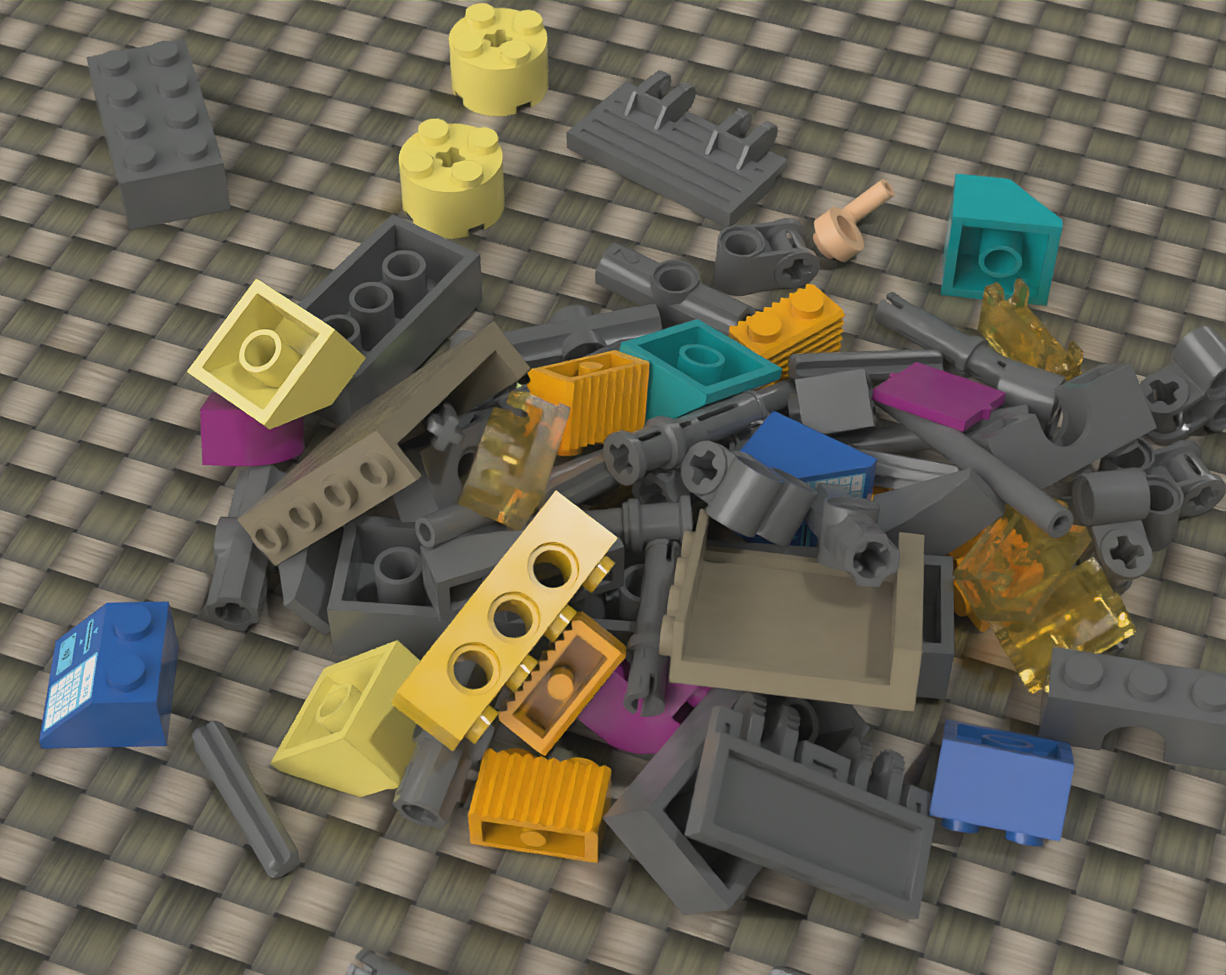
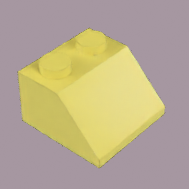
(276, 359)
(349, 729)

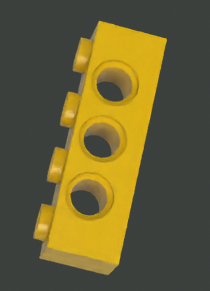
(557, 536)

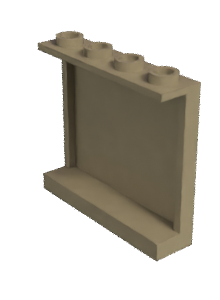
(362, 457)
(794, 625)

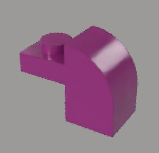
(237, 439)
(630, 731)

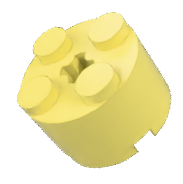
(498, 59)
(452, 178)

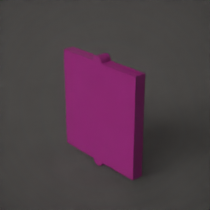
(939, 396)

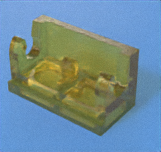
(1021, 336)
(514, 460)
(1017, 567)
(1077, 616)

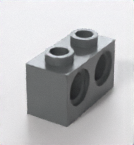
(835, 402)

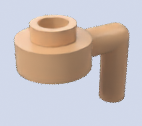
(837, 229)

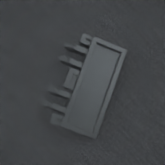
(685, 160)
(814, 814)

